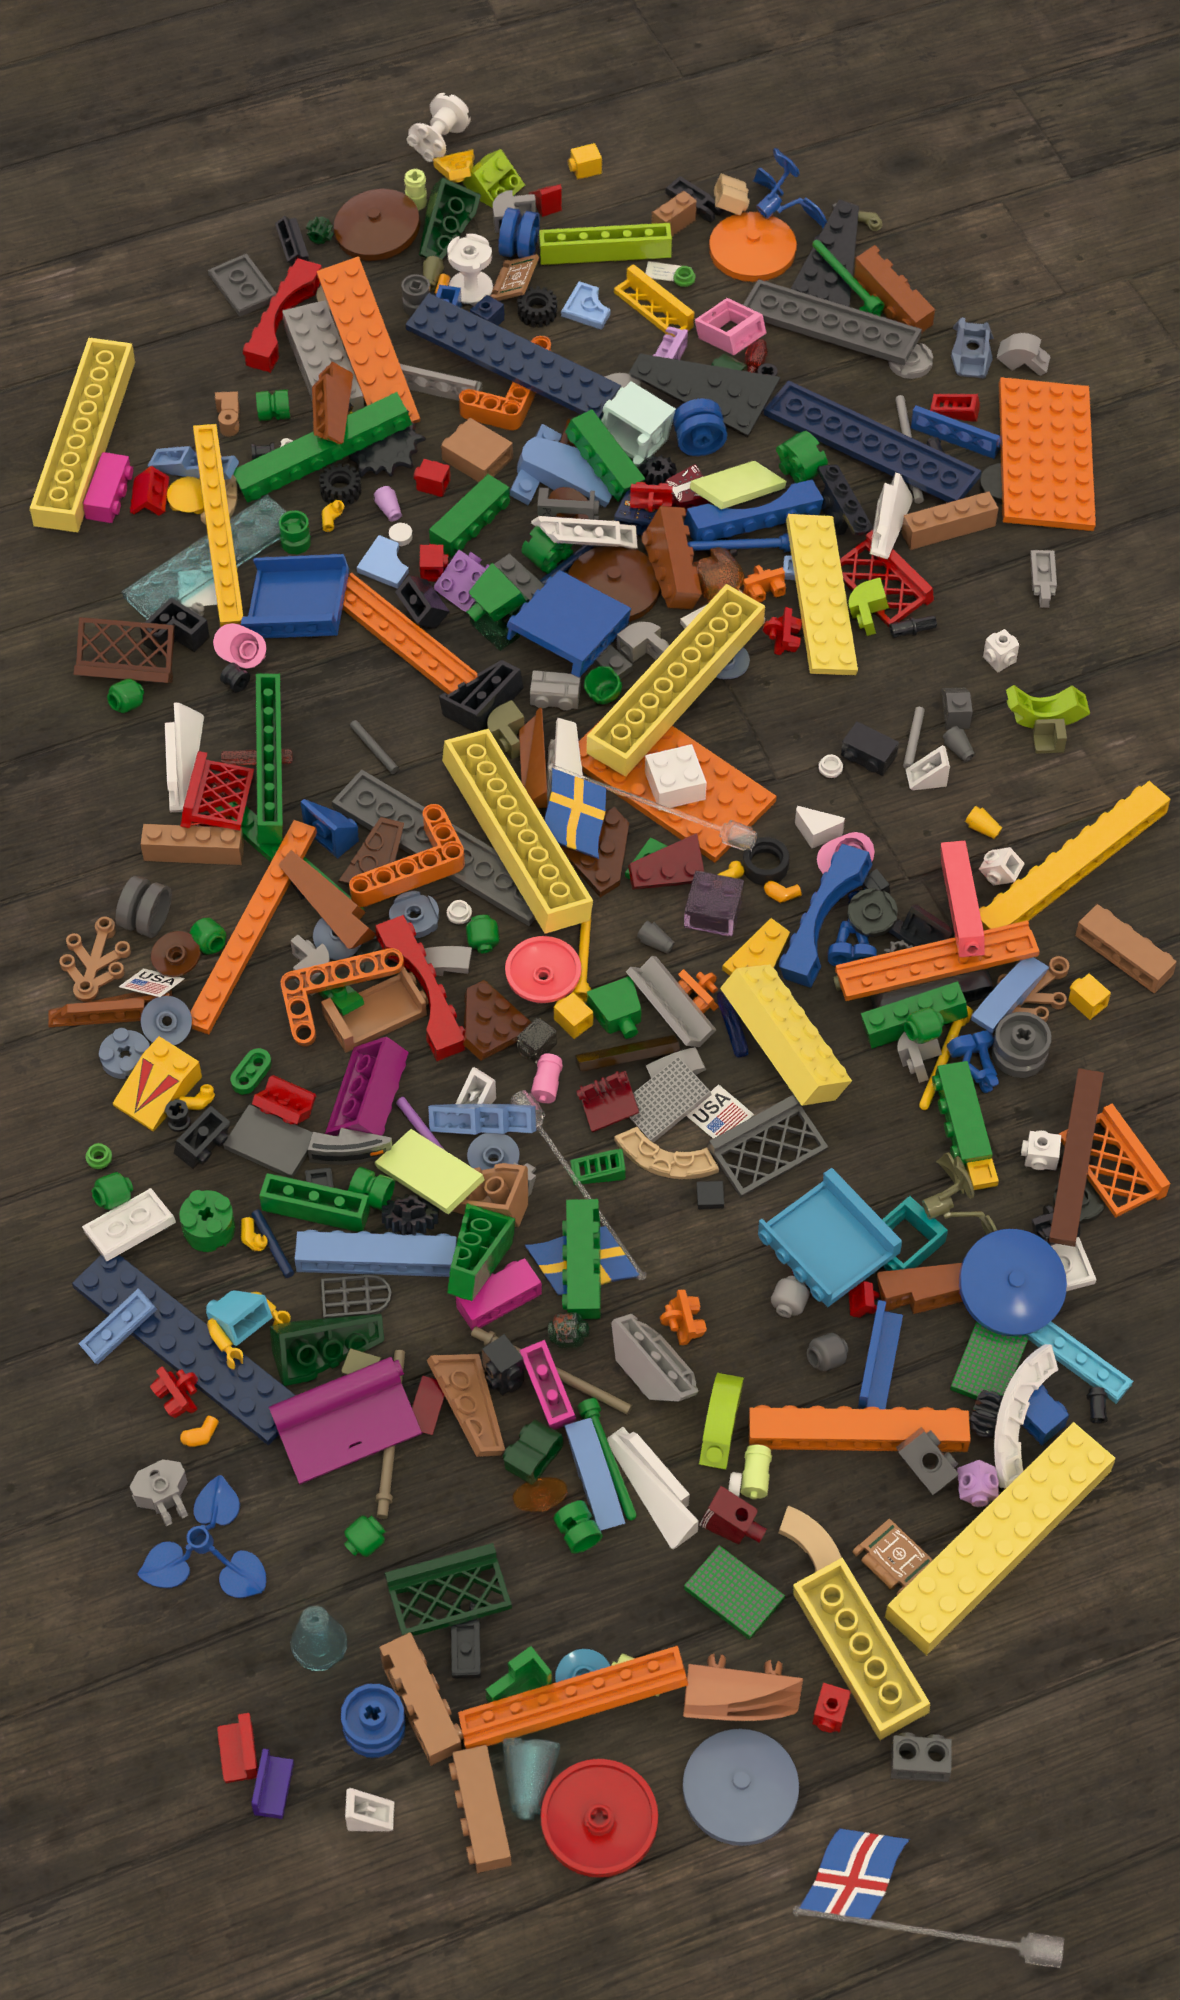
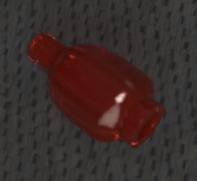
(756, 355)

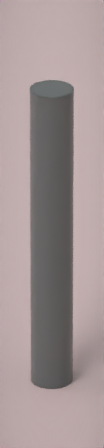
(374, 747)

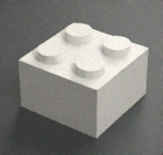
(675, 776)

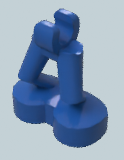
(844, 952)
(976, 1043)

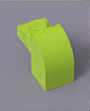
(867, 599)

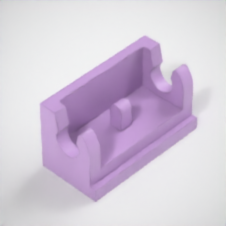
(672, 346)

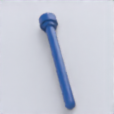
(781, 542)

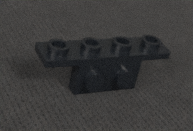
(842, 503)
(921, 928)

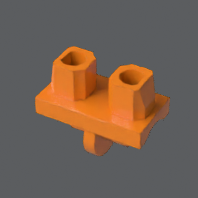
(764, 581)
(706, 982)
(680, 1318)

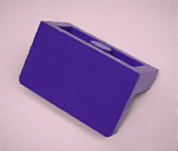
(272, 1785)

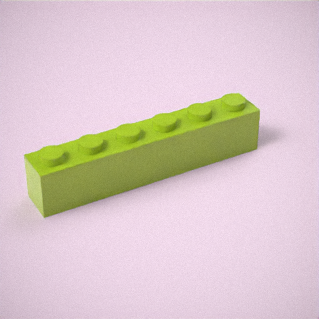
(605, 243)

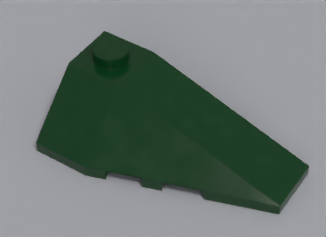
(446, 216)

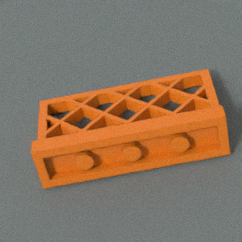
(1134, 1155)

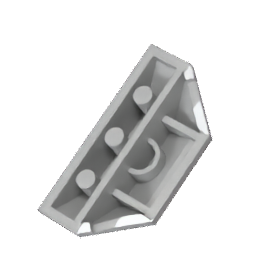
(651, 1361)

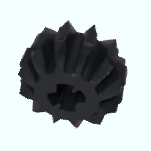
(657, 469)
(985, 1413)

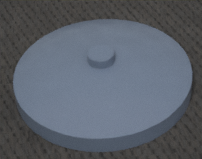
(740, 1787)

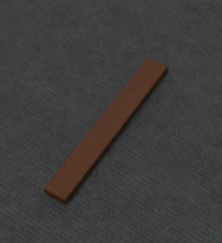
(1076, 1158)

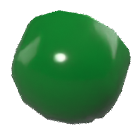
(603, 685)

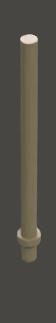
(566, 1377)
(384, 1497)

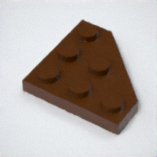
(603, 873)
(490, 1021)

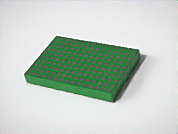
(988, 1362)
(734, 1592)

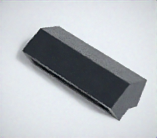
(291, 240)

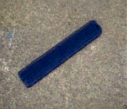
(733, 1026)

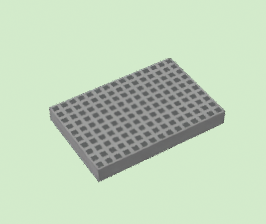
(668, 1099)

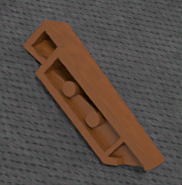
(331, 402)
(533, 760)
(331, 904)
(107, 1010)
(920, 1287)

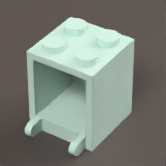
(638, 421)

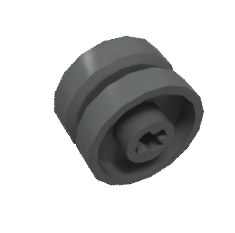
(143, 906)
(1021, 1044)

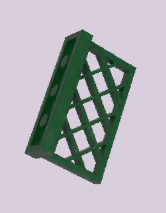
(441, 1570)

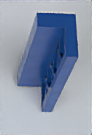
(955, 432)
(880, 1358)

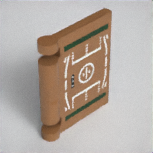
(514, 277)
(893, 1556)

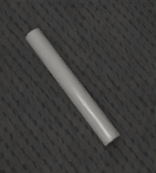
(914, 737)

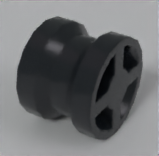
(235, 677)

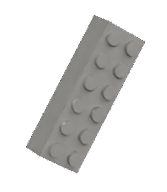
(317, 345)

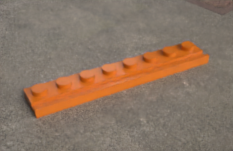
(405, 637)
(933, 962)
(573, 1698)

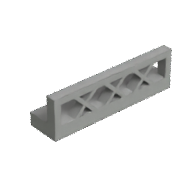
(437, 383)
(672, 1002)

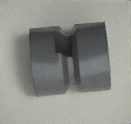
(414, 291)

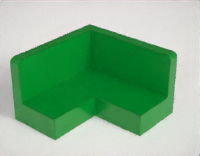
(524, 1674)

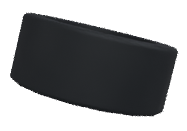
(771, 846)

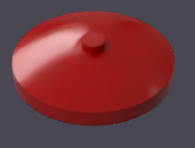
(599, 1818)

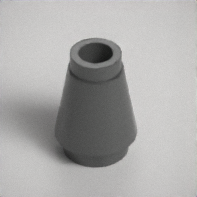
(958, 742)
(655, 937)

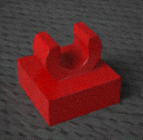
(862, 1299)

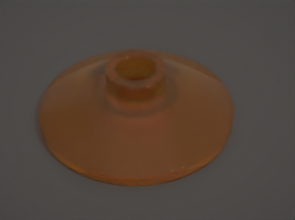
(541, 1495)

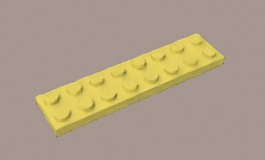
(821, 595)

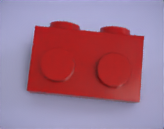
(285, 1100)

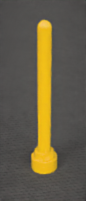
(582, 987)
(943, 1059)

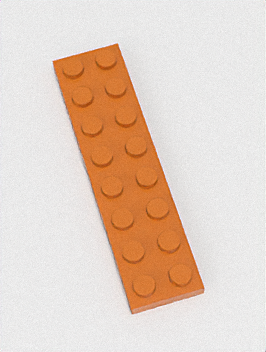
(364, 334)

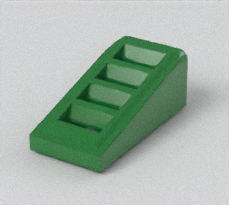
(610, 1174)

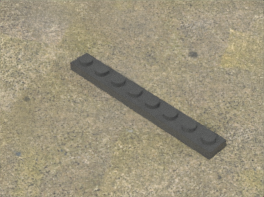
(529, 584)

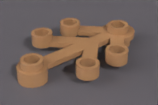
(95, 961)
(1043, 998)

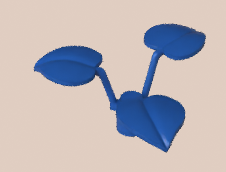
(772, 201)
(214, 1505)

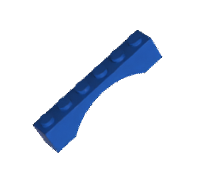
(712, 523)
(846, 873)

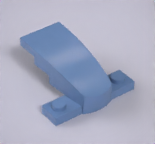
(555, 466)

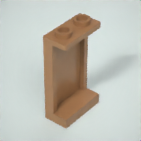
(384, 1010)

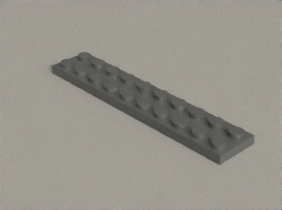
(484, 873)

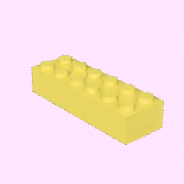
(786, 1034)
(861, 1649)

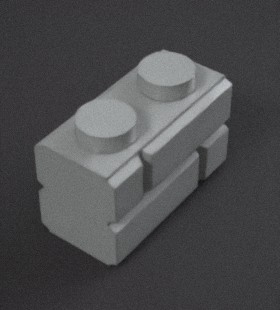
(555, 690)

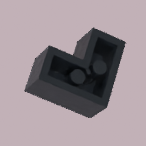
(189, 629)

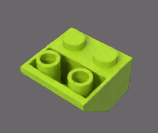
(492, 177)

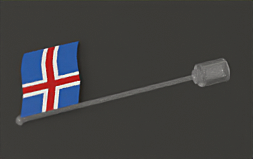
(856, 1879)

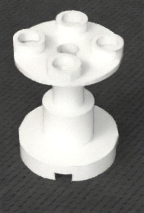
(448, 115)
(470, 257)

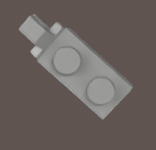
(1043, 575)

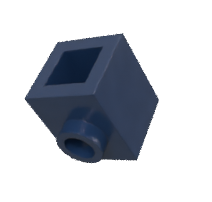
(489, 309)

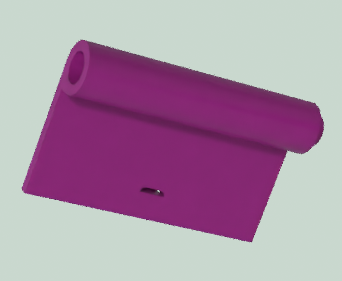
(350, 1410)

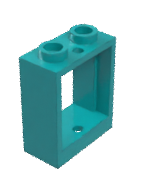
(930, 1228)

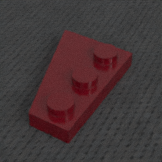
(668, 866)

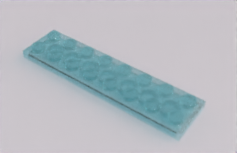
(192, 568)

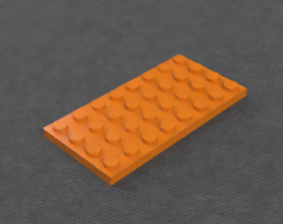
(1046, 454)
(728, 793)

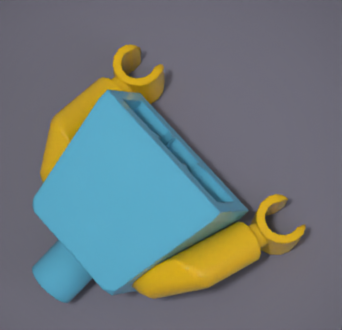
(238, 1317)

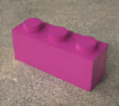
(107, 487)
(501, 1294)
(548, 1385)

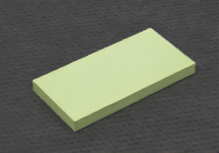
(737, 484)
(429, 1171)

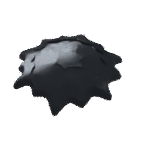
(389, 452)

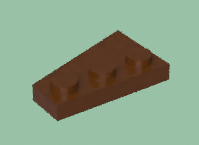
(377, 850)

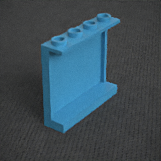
(830, 1239)

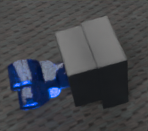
(873, 880)

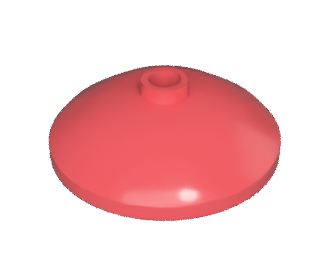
(543, 958)

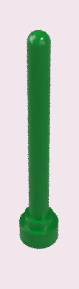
(873, 304)
(591, 1409)

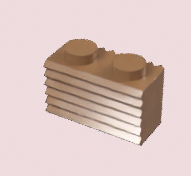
(677, 212)

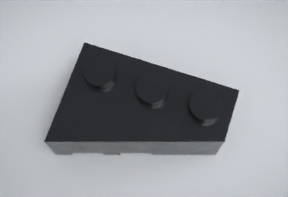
(475, 701)

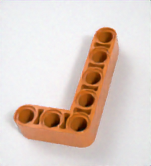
(497, 410)
(436, 827)
(331, 981)

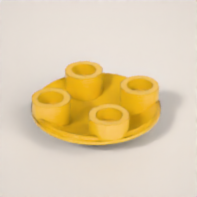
(186, 495)

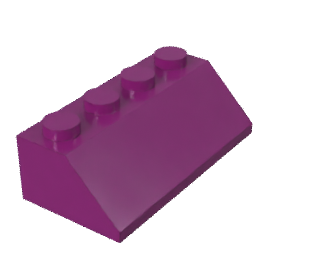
(368, 1087)

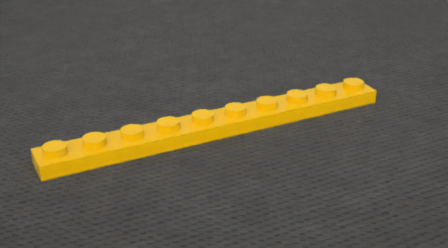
(218, 524)

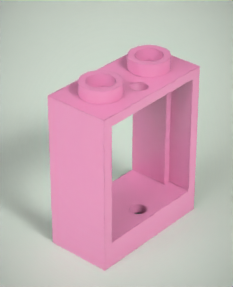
(748, 330)

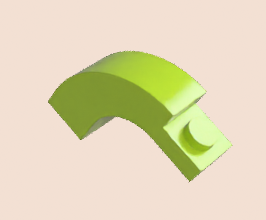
(1066, 705)
(721, 1420)

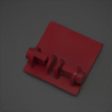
(608, 1100)

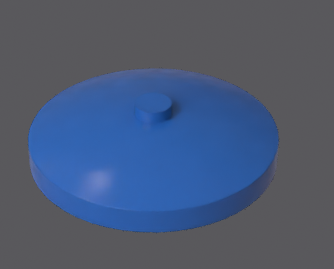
(1012, 1282)

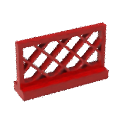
(899, 570)
(199, 790)

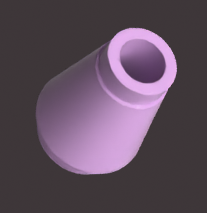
(388, 503)

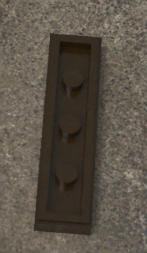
(627, 1053)

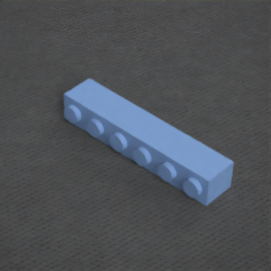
(374, 1253)

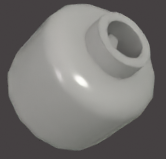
(790, 1297)

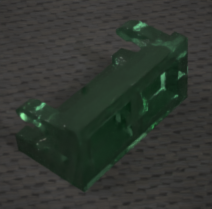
(493, 631)

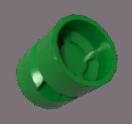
(273, 405)
(294, 532)
(377, 1188)
(578, 1528)

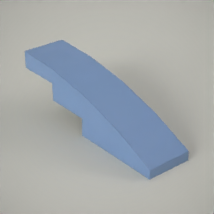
(183, 462)
(1009, 993)
(482, 1118)
(594, 1474)

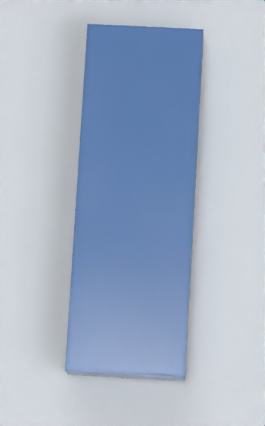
(118, 1326)

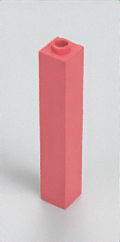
(962, 899)

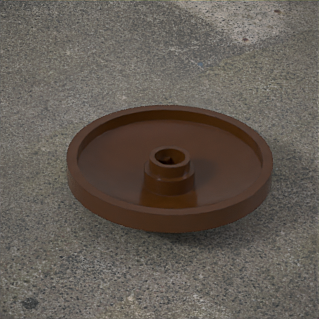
(377, 224)
(620, 574)

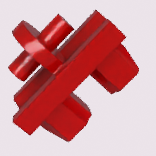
(650, 496)
(780, 631)
(168, 1382)

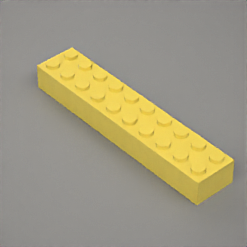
(82, 434)
(675, 680)
(517, 831)
(999, 1538)

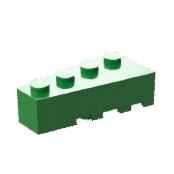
(479, 1249)
(582, 1258)

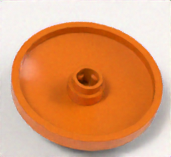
(752, 247)

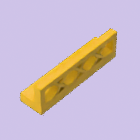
(663, 301)

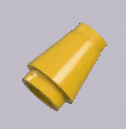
(983, 823)

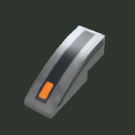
(347, 1148)

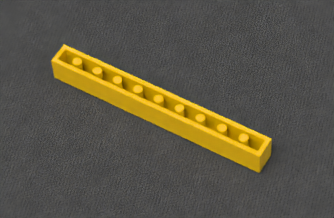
(1077, 858)

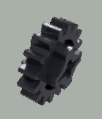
(409, 1214)

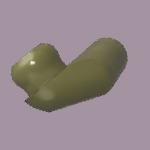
(870, 219)

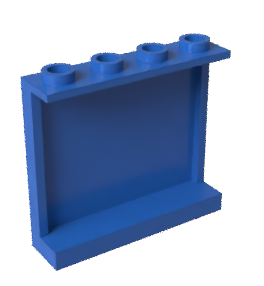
(298, 596)
(570, 620)

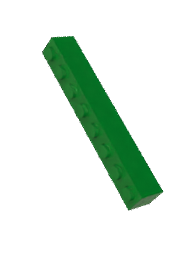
(312, 453)
(268, 759)

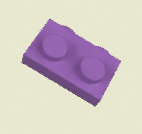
(459, 579)

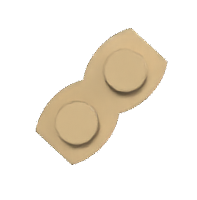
(731, 194)

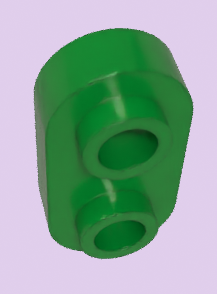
(248, 1072)

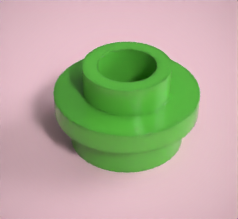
(684, 276)
(98, 1150)

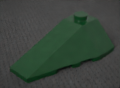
(316, 1345)

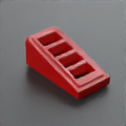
(968, 411)

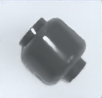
(827, 1352)

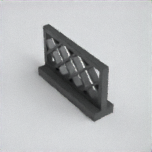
(752, 1129)

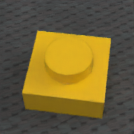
(982, 1174)

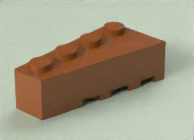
(894, 290)
(672, 558)

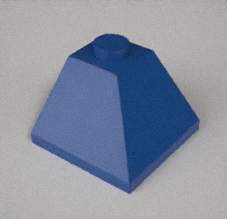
(333, 828)

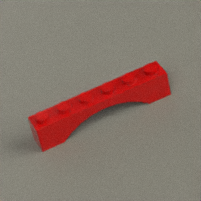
(298, 286)
(442, 1032)

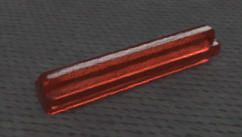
(248, 757)

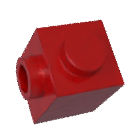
(432, 477)
(432, 561)
(831, 1708)

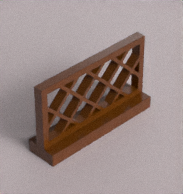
(124, 671)

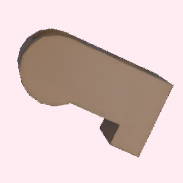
(229, 418)

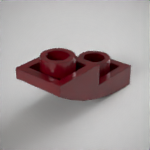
(428, 1404)

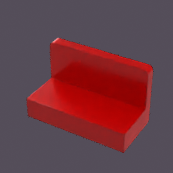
(150, 491)
(238, 1750)

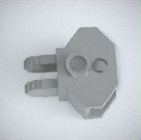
(161, 1489)

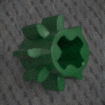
(319, 230)

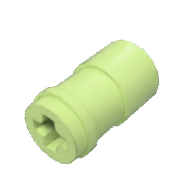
(415, 187)
(756, 1472)

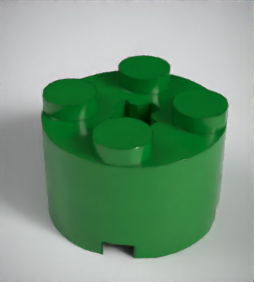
(801, 457)
(544, 551)
(207, 1220)

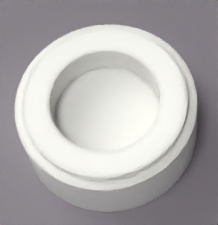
(401, 534)
(735, 1483)

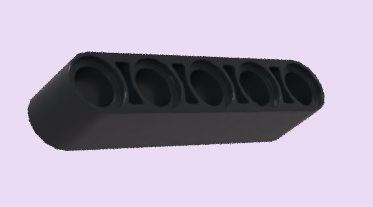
(974, 986)

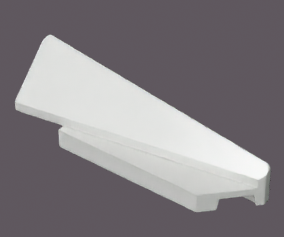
(890, 511)
(587, 531)
(182, 746)
(564, 751)
(656, 1487)

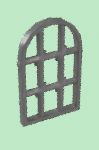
(345, 1291)

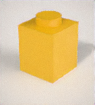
(585, 161)
(1089, 996)
(573, 1015)

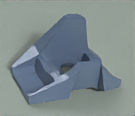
(972, 362)

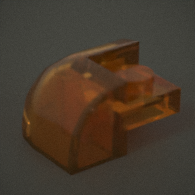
(718, 571)

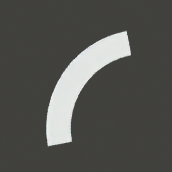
(1013, 1411)

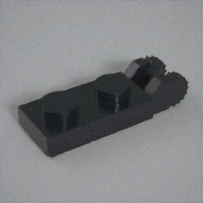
(702, 198)
(466, 1648)

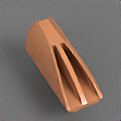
(740, 1694)

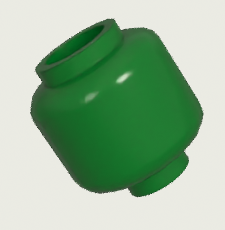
(125, 695)
(482, 933)
(208, 935)
(924, 1025)
(112, 1191)
(364, 1536)

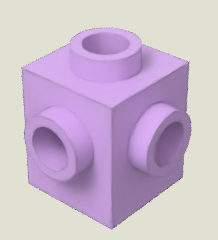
(978, 1483)

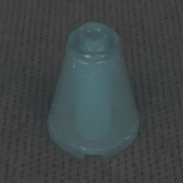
(318, 1639)
(529, 1773)

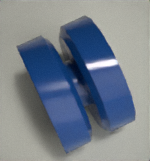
(519, 233)
(699, 427)
(358, 1714)

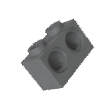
(921, 1766)

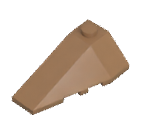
(501, 1191)

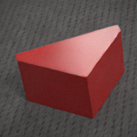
(548, 199)

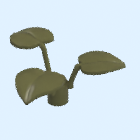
(942, 1203)

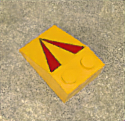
(157, 1078)

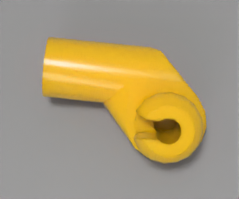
(330, 513)

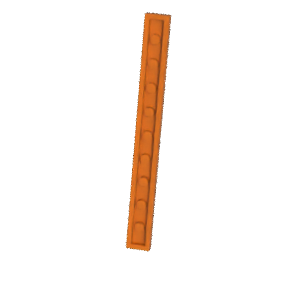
(249, 930)

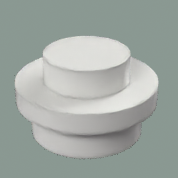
(830, 766)
(459, 912)

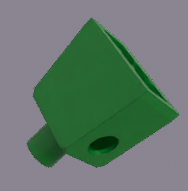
(494, 595)
(616, 1007)

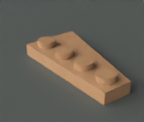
(469, 1398)

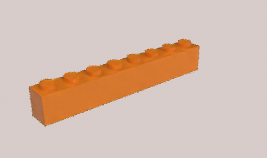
(854, 1428)

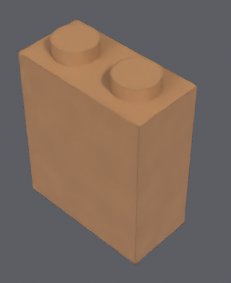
(476, 450)

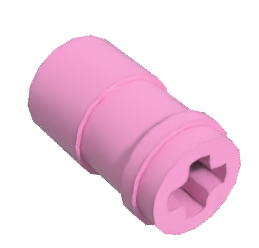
(546, 1080)

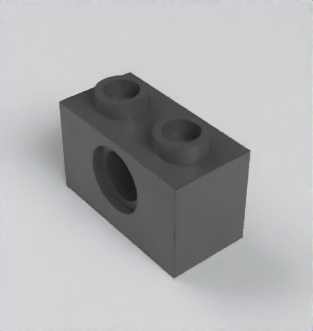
(934, 1475)

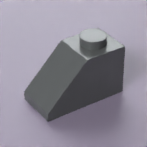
(957, 707)

